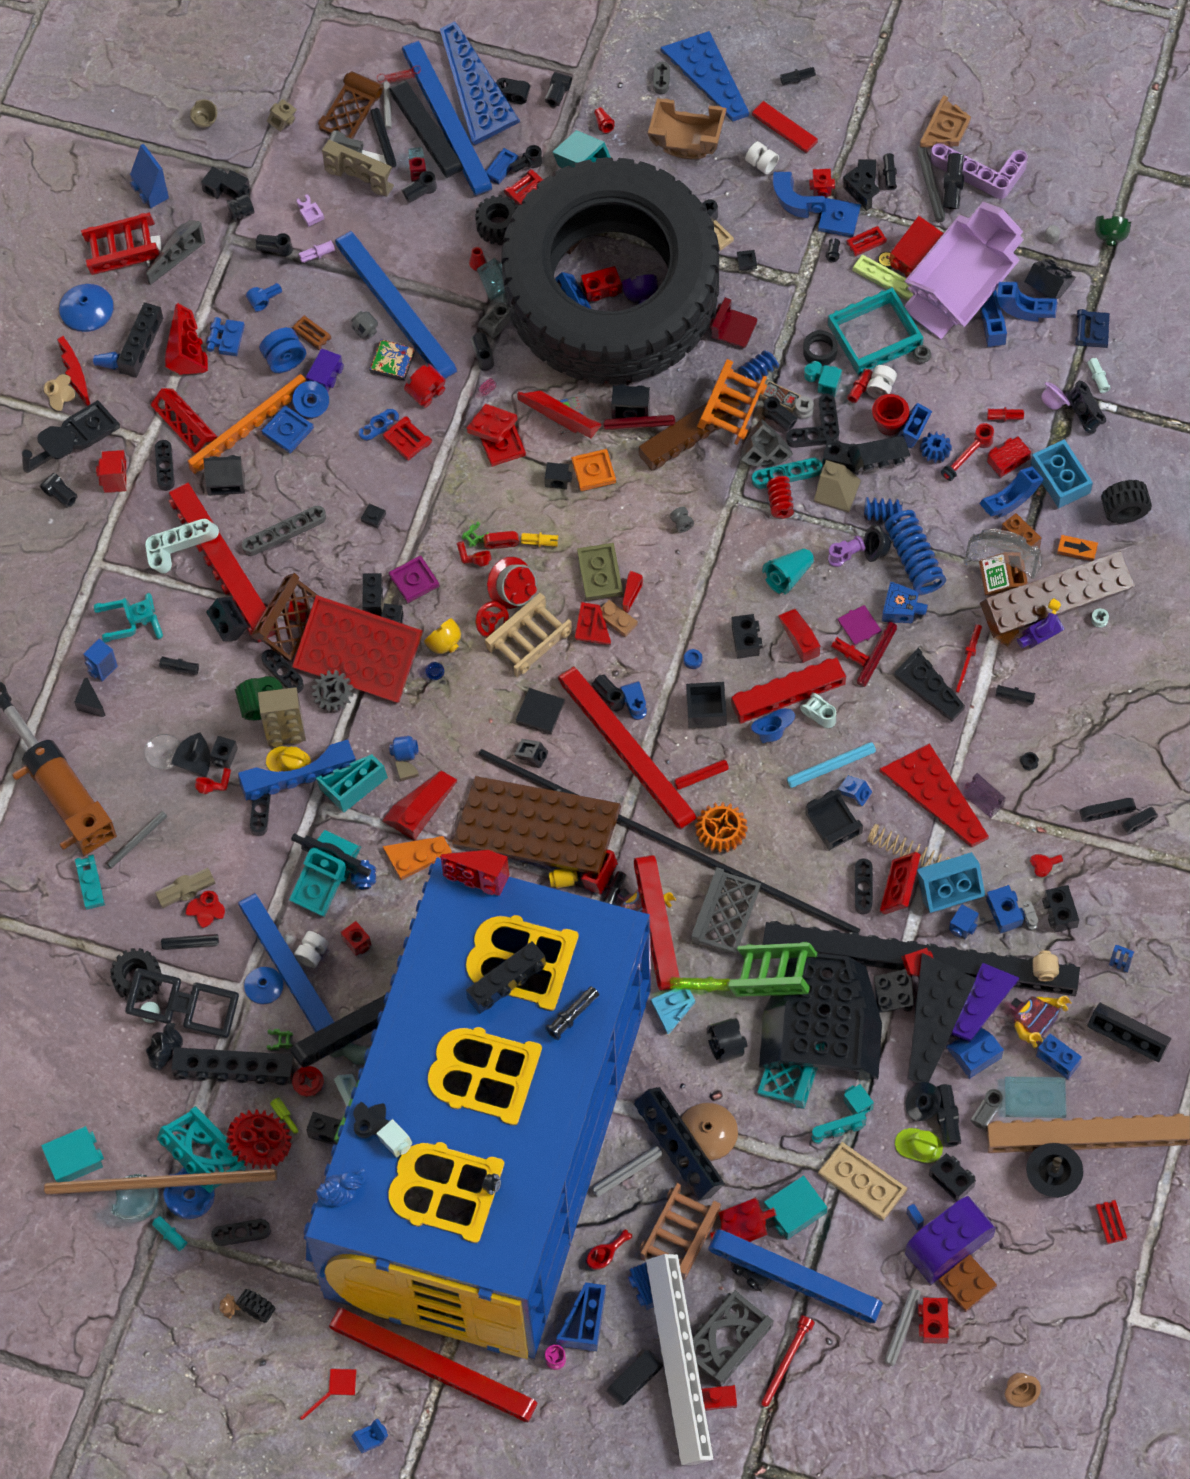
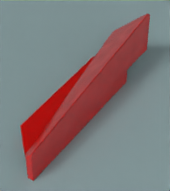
(559, 412)

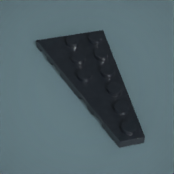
(937, 1009)

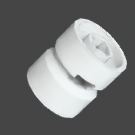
(762, 158)
(882, 381)
(310, 951)

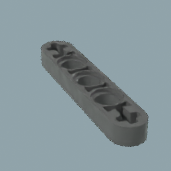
(278, 538)

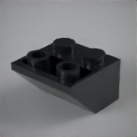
(1049, 278)
(224, 475)

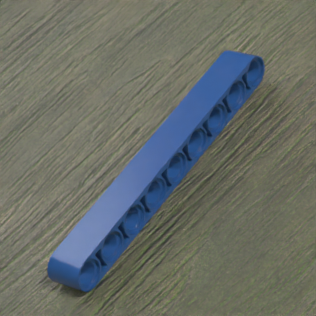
(285, 962)
(795, 1276)

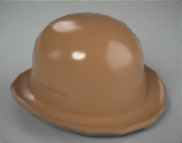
(1022, 1390)

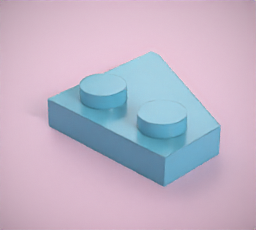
(672, 1007)

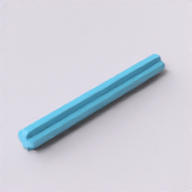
(831, 764)

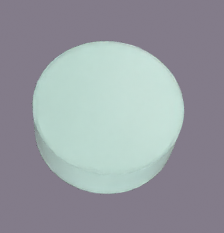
(152, 1007)

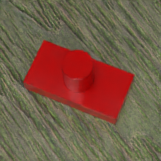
(719, 1397)

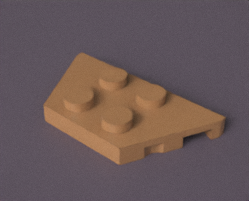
(946, 125)

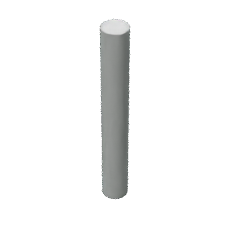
(387, 106)

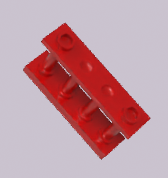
(122, 258)

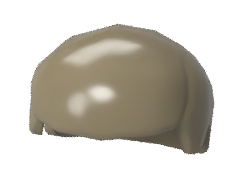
(203, 113)

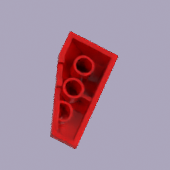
(183, 346)
(418, 807)

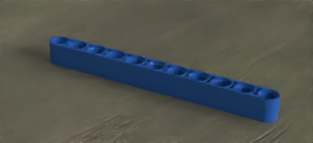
(447, 118)
(395, 304)

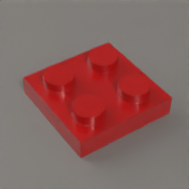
(492, 423)

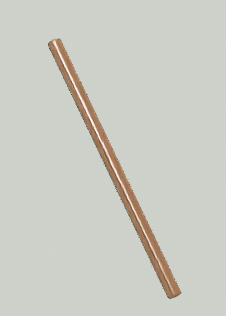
(161, 1181)

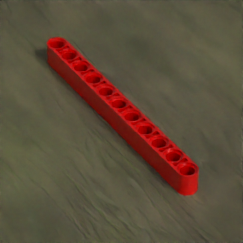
(627, 748)
(433, 1365)

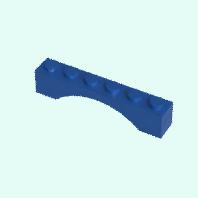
(993, 322)
(258, 781)

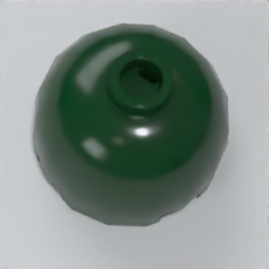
(1112, 229)

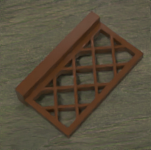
(274, 610)

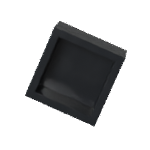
(706, 704)

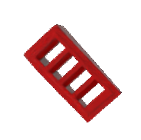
(632, 589)

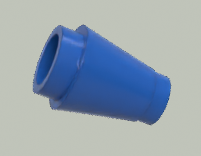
(106, 360)

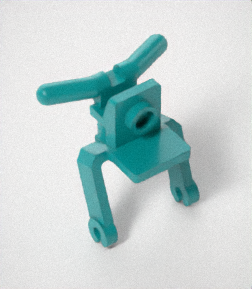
(135, 613)

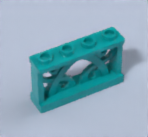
(209, 1134)

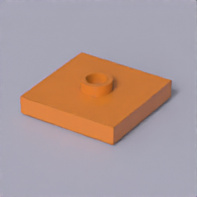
(593, 470)

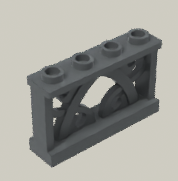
(755, 1330)

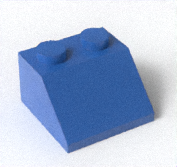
(977, 1054)

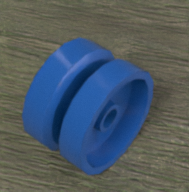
(282, 350)

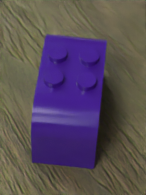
(949, 1239)

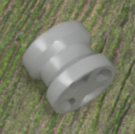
(804, 412)

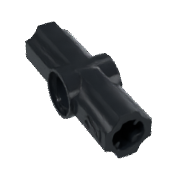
(953, 181)
(948, 1117)

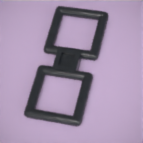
(182, 1003)

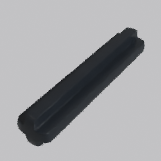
(190, 941)

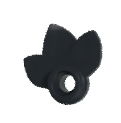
(371, 1117)

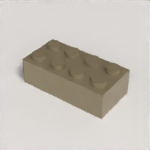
(282, 717)

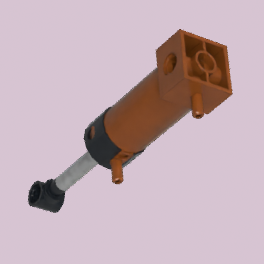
(46, 764)

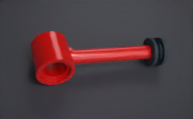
(949, 472)

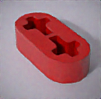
(501, 540)

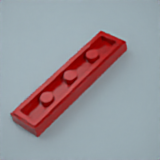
(784, 127)

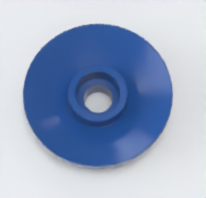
(319, 395)
(263, 993)

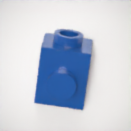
(856, 789)
(370, 1436)

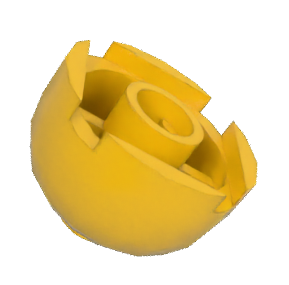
(444, 638)

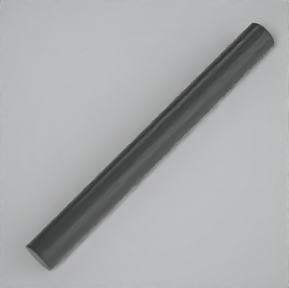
(136, 840)

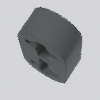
(665, 78)

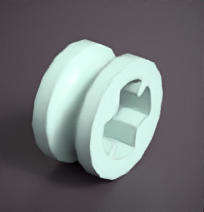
(1097, 623)

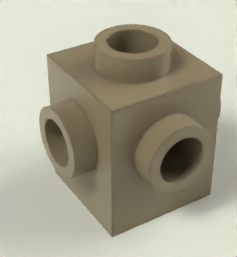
(281, 115)

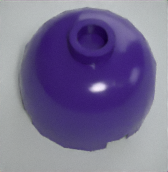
(640, 288)

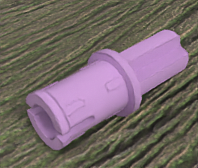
(316, 251)

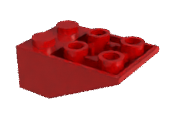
(477, 869)

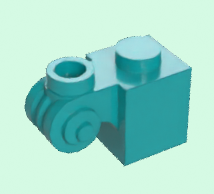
(828, 377)

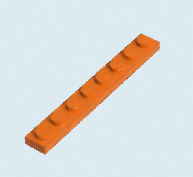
(246, 424)

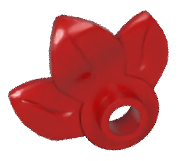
(206, 911)

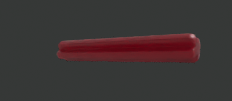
(639, 422)
(877, 654)

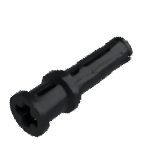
(567, 1021)

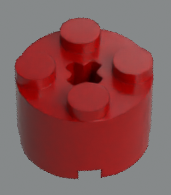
(425, 385)

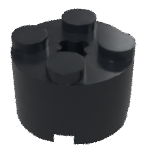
(726, 1040)

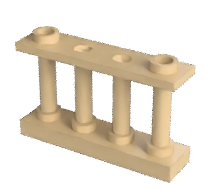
(524, 617)

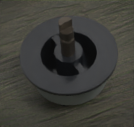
(1054, 1170)

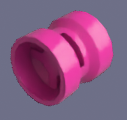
(555, 1352)

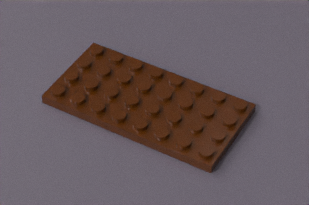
(537, 825)

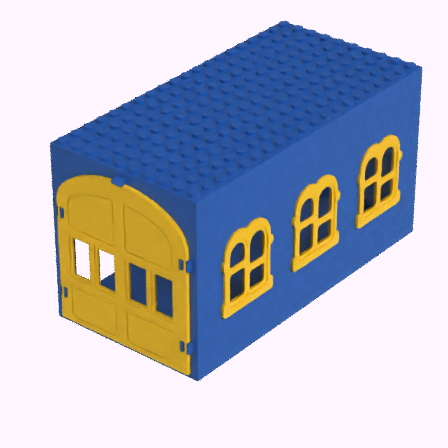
(539, 1145)

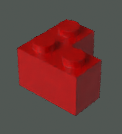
(112, 471)

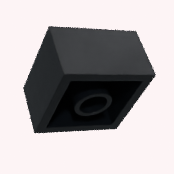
(630, 401)

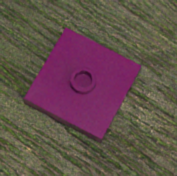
(414, 579)

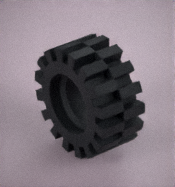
(255, 1305)

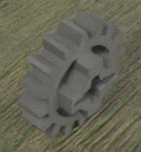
(336, 684)

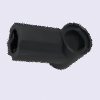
(558, 86)
(420, 187)
(275, 244)
(482, 351)
(779, 414)
(56, 487)
(608, 692)

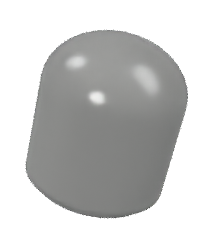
(1052, 234)

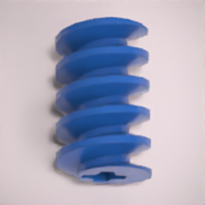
(758, 366)
(881, 509)

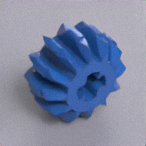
(935, 447)

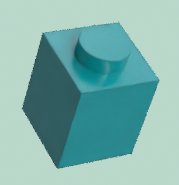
(858, 1100)

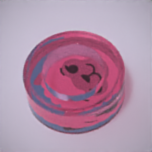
(487, 386)

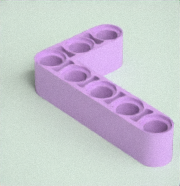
(981, 172)

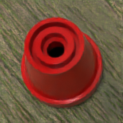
(890, 413)

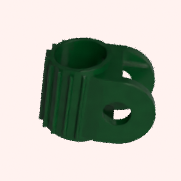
(248, 695)

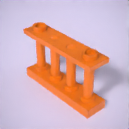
(721, 388)

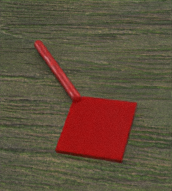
(341, 1383)

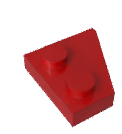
(591, 625)

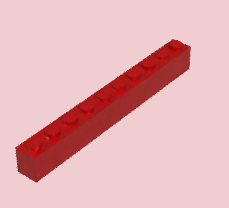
(220, 558)

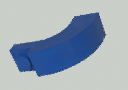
(791, 201)
(1022, 306)
(1013, 495)

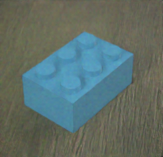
(1062, 473)
(951, 882)

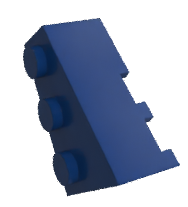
(585, 1319)

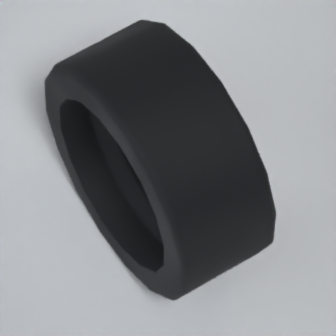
(823, 336)

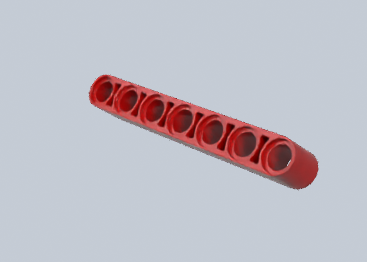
(660, 934)

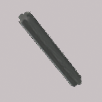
(931, 184)

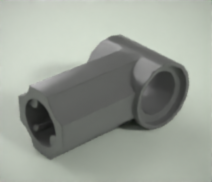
(340, 138)
(987, 1110)

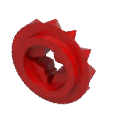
(311, 1073)

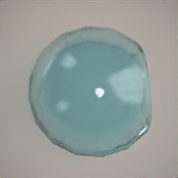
(135, 1204)

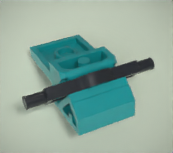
(326, 865)

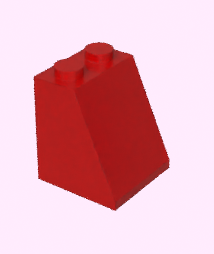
(914, 246)

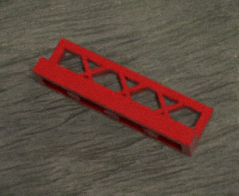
(188, 416)

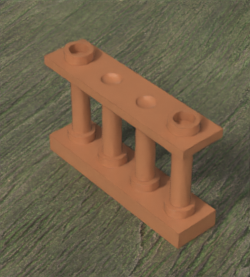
(700, 1229)

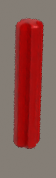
(701, 774)

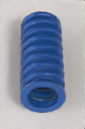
(926, 574)

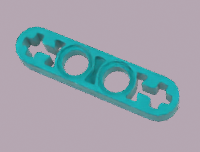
(786, 469)

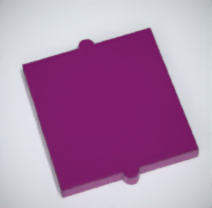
(859, 625)

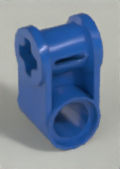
(634, 698)

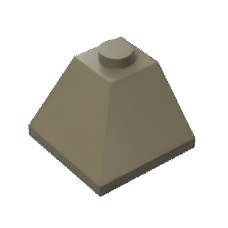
(837, 487)

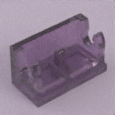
(984, 796)

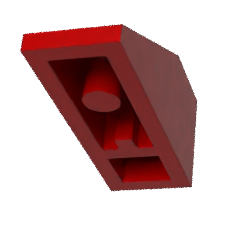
(800, 635)

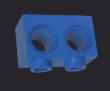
(1059, 1056)

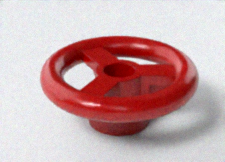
(483, 616)

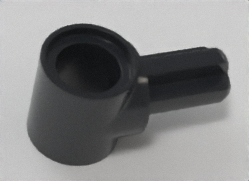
(527, 159)

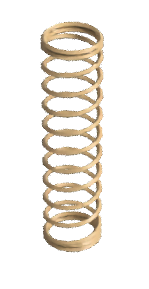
(873, 833)

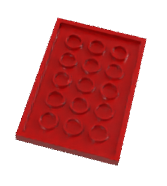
(361, 645)

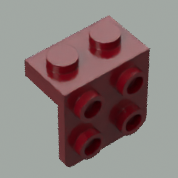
(731, 325)

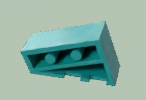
(352, 783)

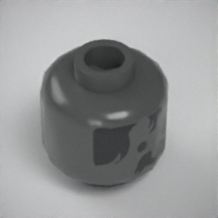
(364, 324)

